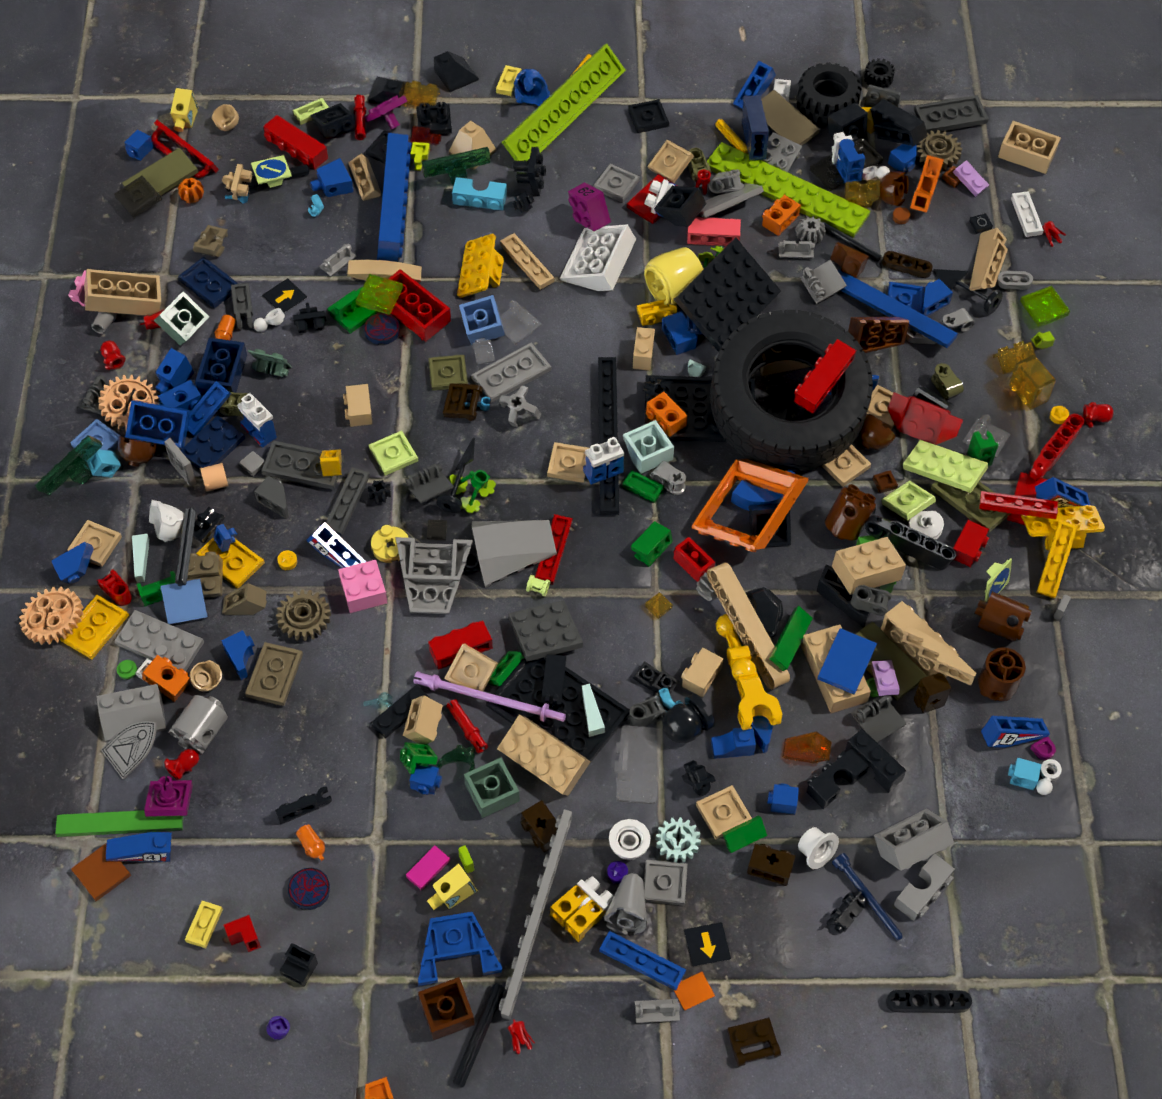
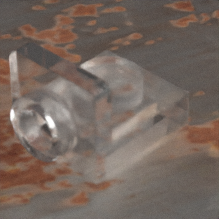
(483, 351)

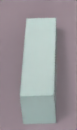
(140, 555)
(593, 718)

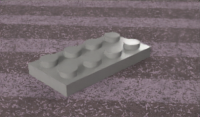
(154, 637)

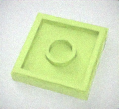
(393, 453)
(908, 500)

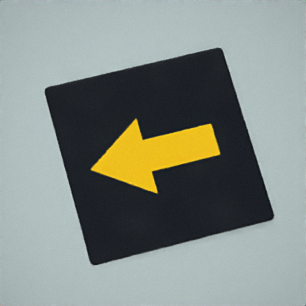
(284, 295)
(707, 944)

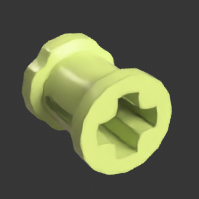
(538, 585)

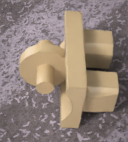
(235, 181)

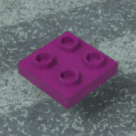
(386, 109)
(168, 797)

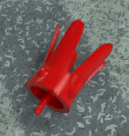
(704, 178)
(1051, 230)
(149, 321)
(520, 1034)

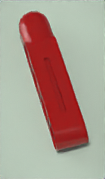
(1056, 446)

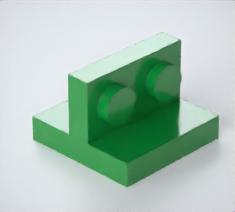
(348, 313)

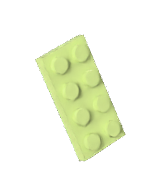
(945, 466)

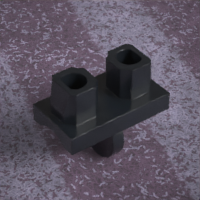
(307, 316)
(206, 524)
(698, 777)

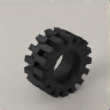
(879, 67)

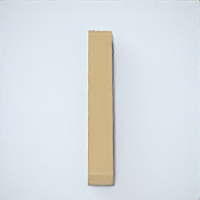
(746, 624)

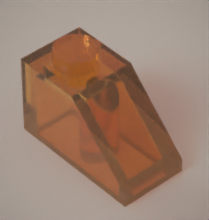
(807, 748)

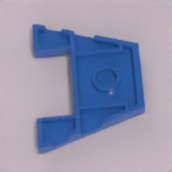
(454, 938)

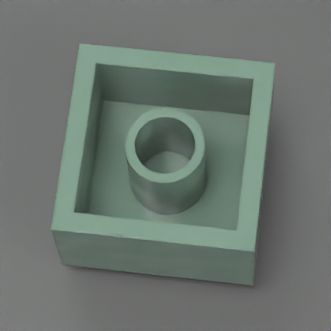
(181, 318)
(491, 787)

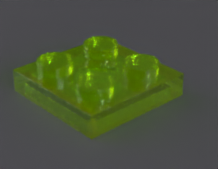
(379, 294)
(1045, 306)

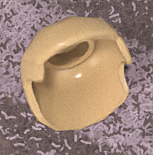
(225, 117)
(205, 676)

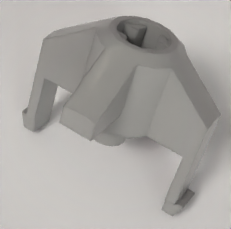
(518, 405)

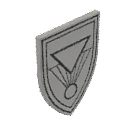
(130, 746)

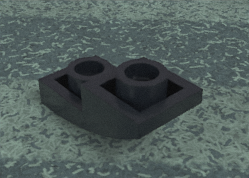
(654, 679)

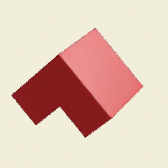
(242, 930)

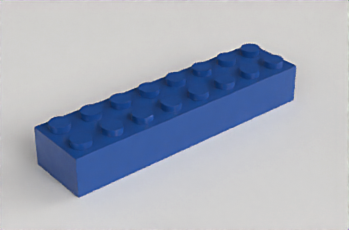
(393, 198)

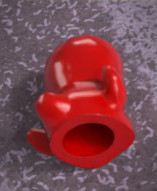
(112, 355)
(1097, 412)
(182, 764)

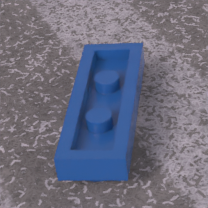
(207, 407)

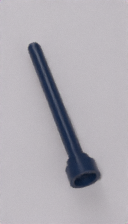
(843, 864)

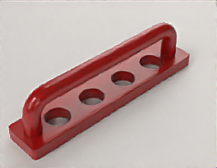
(161, 128)

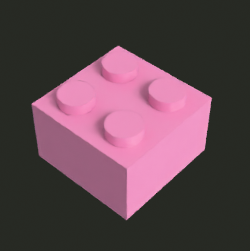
(362, 586)

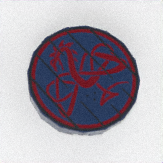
(381, 328)
(309, 888)

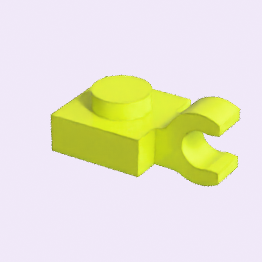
(419, 152)

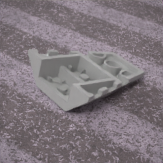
(511, 546)
(432, 573)

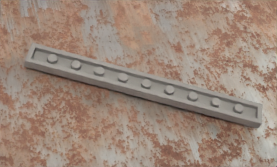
(533, 921)

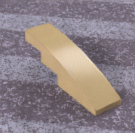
(362, 268)
(945, 660)

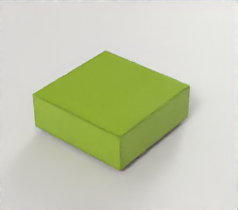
(466, 859)

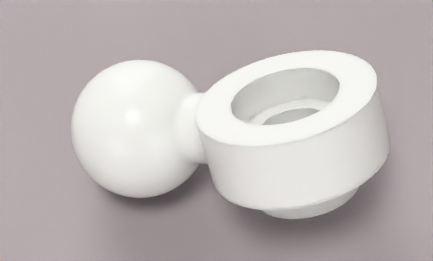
(872, 172)
(274, 317)
(1044, 785)

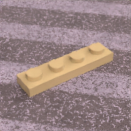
(527, 261)

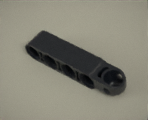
(911, 542)

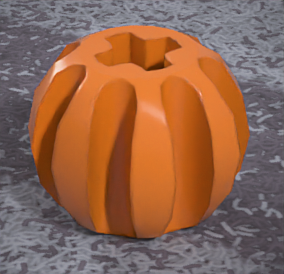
(190, 190)

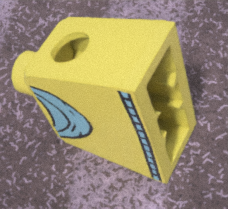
(183, 109)
(452, 888)

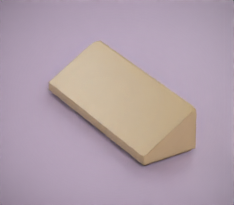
(364, 177)

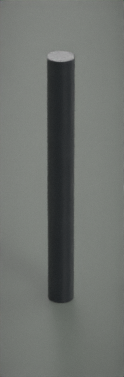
(852, 242)

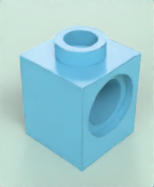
(104, 463)
(1024, 773)

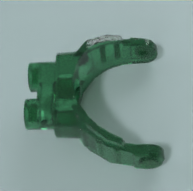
(458, 754)

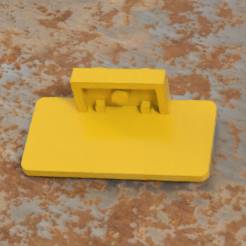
(480, 266)
(1084, 516)

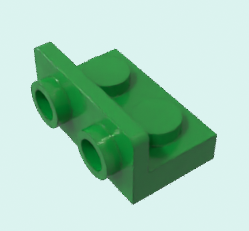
(417, 753)

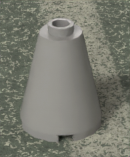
(628, 907)

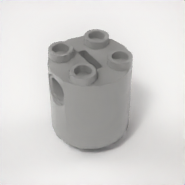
(199, 723)

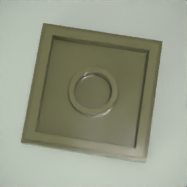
(446, 371)

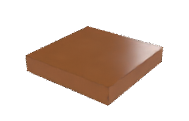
(100, 875)

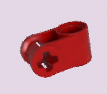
(114, 586)

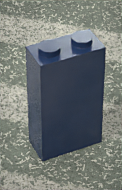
(755, 127)

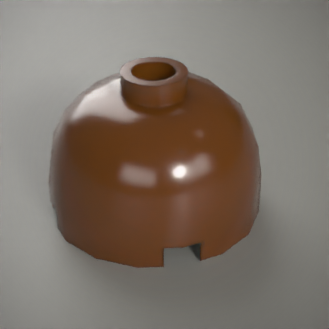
(893, 188)
(874, 434)
(135, 450)

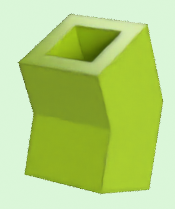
(1043, 340)

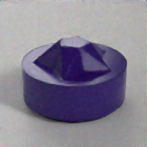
(616, 871)
(278, 1027)

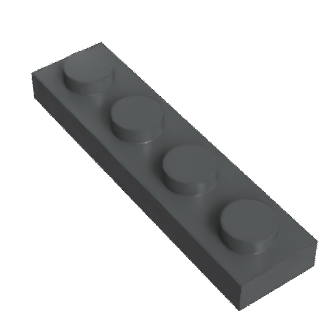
(347, 500)

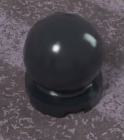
(685, 721)

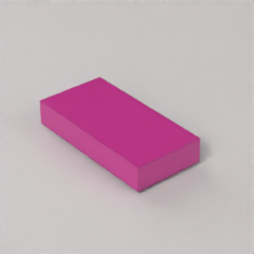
(428, 867)

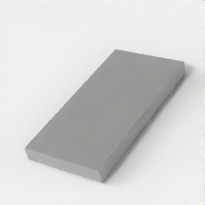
(729, 199)
(511, 372)

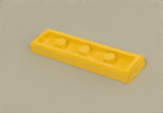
(1057, 559)

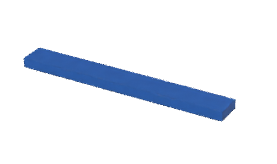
(894, 308)

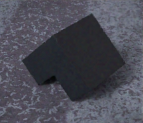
(298, 964)

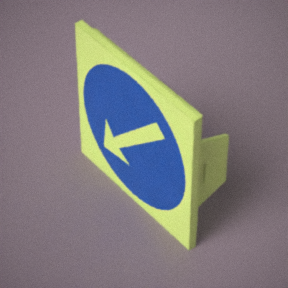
(271, 171)
(999, 578)

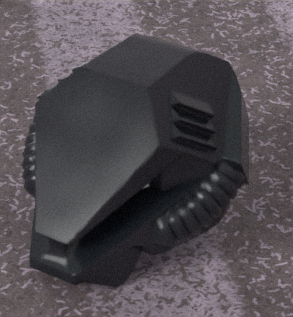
(767, 607)

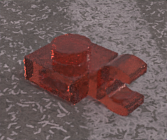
(423, 135)

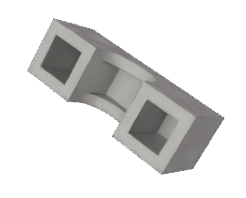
(914, 901)

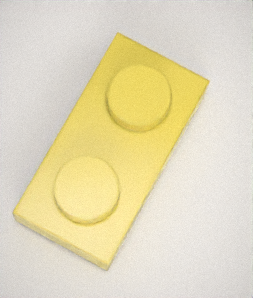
(506, 82)
(203, 924)

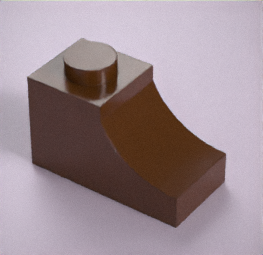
(849, 259)

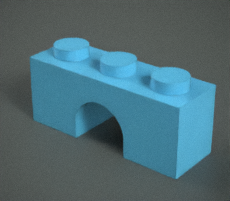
(490, 198)

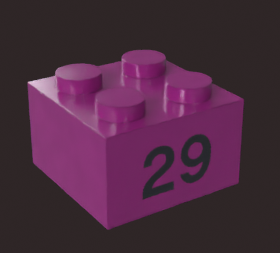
(589, 206)

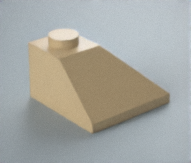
(471, 138)

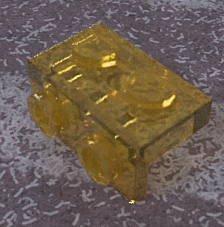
(417, 93)
(1009, 357)

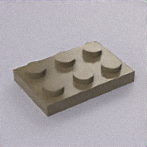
(274, 674)

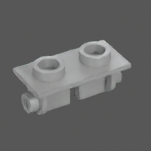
(791, 249)
(338, 260)
(657, 1010)

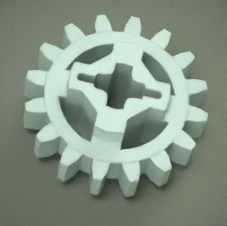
(689, 841)

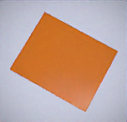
(694, 991)

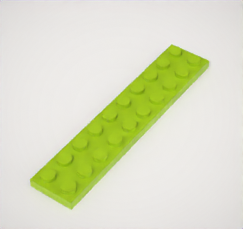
(564, 104)
(775, 182)

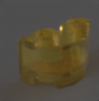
(862, 194)

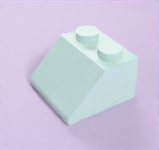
(648, 446)

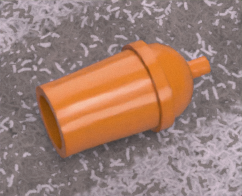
(225, 328)
(311, 842)

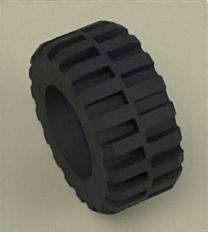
(830, 79)

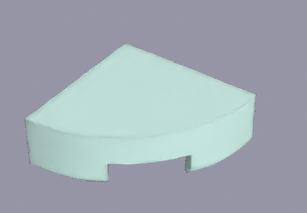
(695, 369)

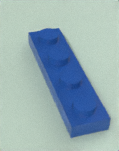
(642, 960)

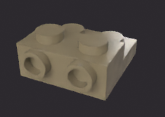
(209, 570)

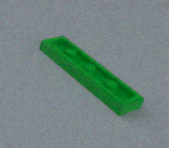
(790, 638)

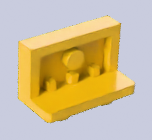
(654, 312)

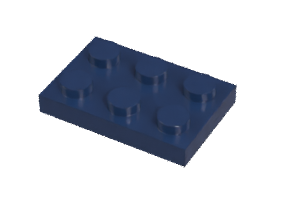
(212, 443)

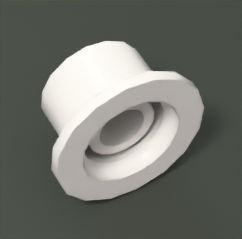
(629, 839)
(818, 847)

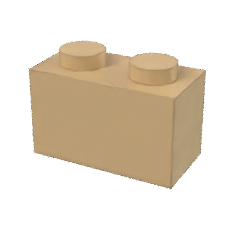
(643, 348)
(358, 405)
(702, 672)
(423, 720)

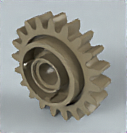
(940, 146)
(315, 620)

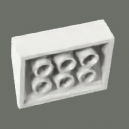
(599, 257)

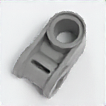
(729, 181)
(958, 321)
(669, 477)

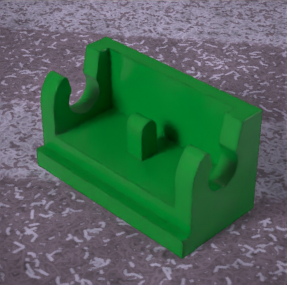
(981, 448)
(652, 543)
(152, 592)

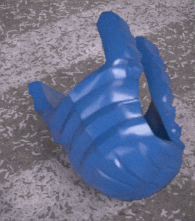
(530, 87)

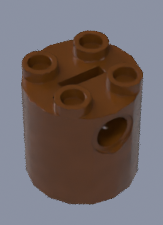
(850, 513)
(995, 615)
(1001, 674)

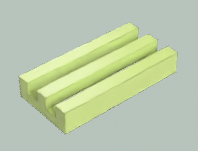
(309, 109)

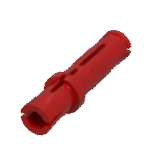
(359, 112)
(471, 732)

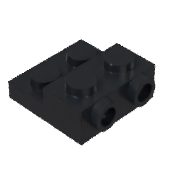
(333, 120)

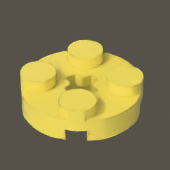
(380, 540)

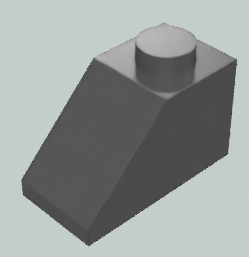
(272, 495)

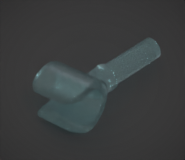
(383, 699)

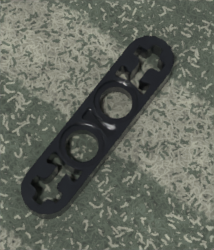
(929, 1004)

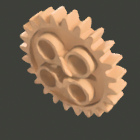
(112, 397)
(51, 615)

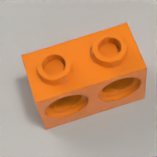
(781, 215)
(664, 410)

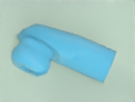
(317, 207)
(666, 698)

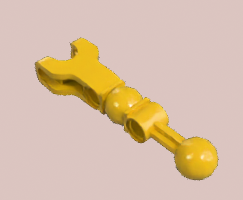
(753, 697)

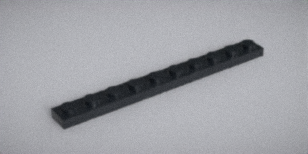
(607, 429)

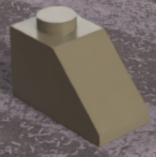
(244, 601)

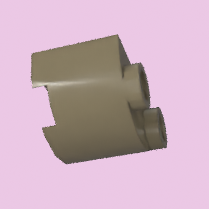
(211, 241)

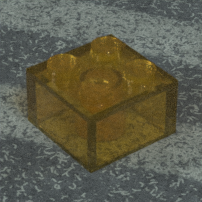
(1032, 382)

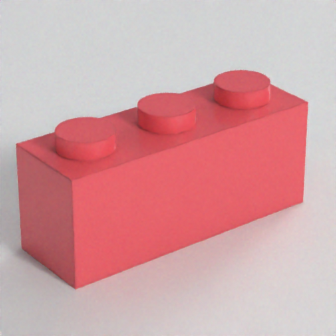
(713, 231)

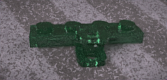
(456, 164)
(71, 466)

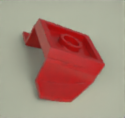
(923, 419)

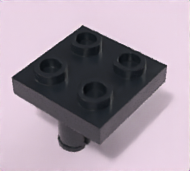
(435, 117)
(534, 169)

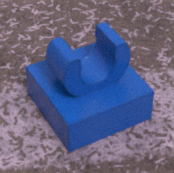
(224, 537)

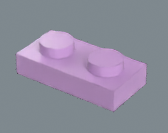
(970, 178)
(885, 678)

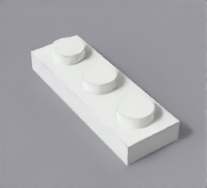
(1027, 214)

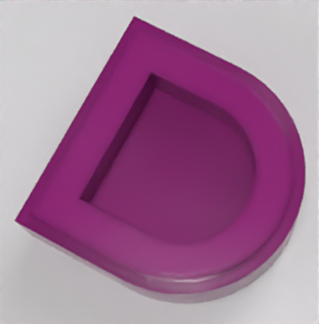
(1044, 748)

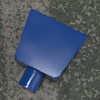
(333, 179)
(173, 371)

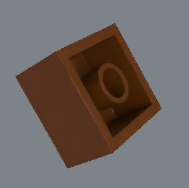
(446, 1008)

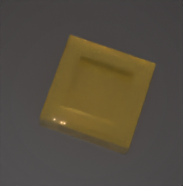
(658, 605)

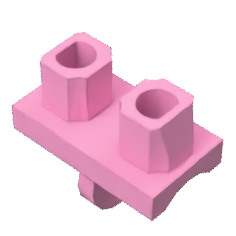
(78, 295)

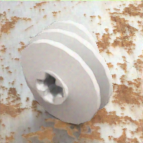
(928, 523)

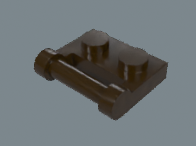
(457, 398)
(751, 1035)

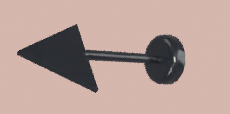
(953, 277)
(450, 502)

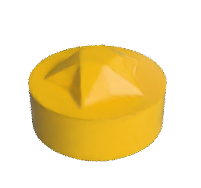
(1059, 414)
(287, 560)

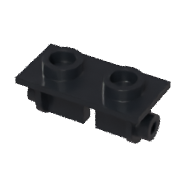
(840, 916)

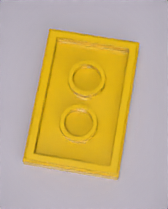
(238, 561)
(97, 626)

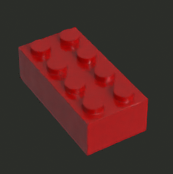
(419, 308)

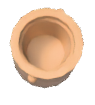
(214, 477)

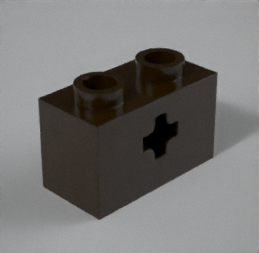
(932, 692)
(540, 816)
(760, 866)

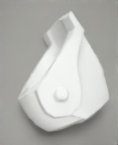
(166, 520)

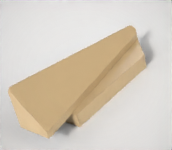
(988, 259)

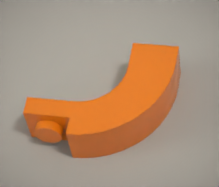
(927, 184)

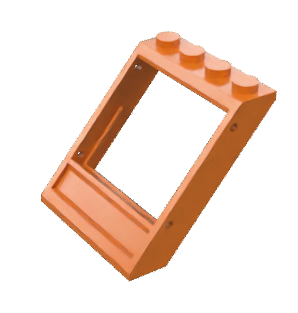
(759, 475)

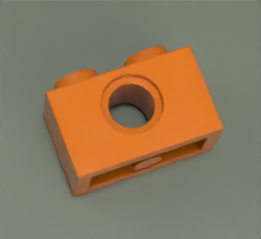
(170, 688)

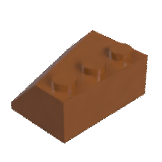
(878, 332)

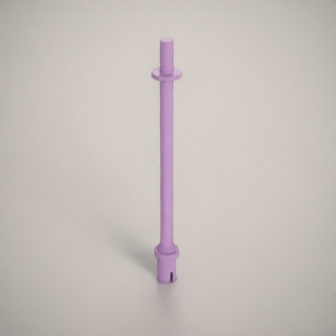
(435, 682)

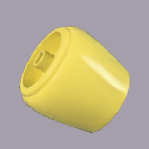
(671, 273)

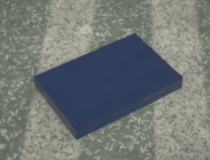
(208, 282)

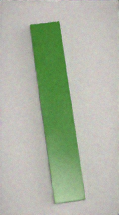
(115, 823)

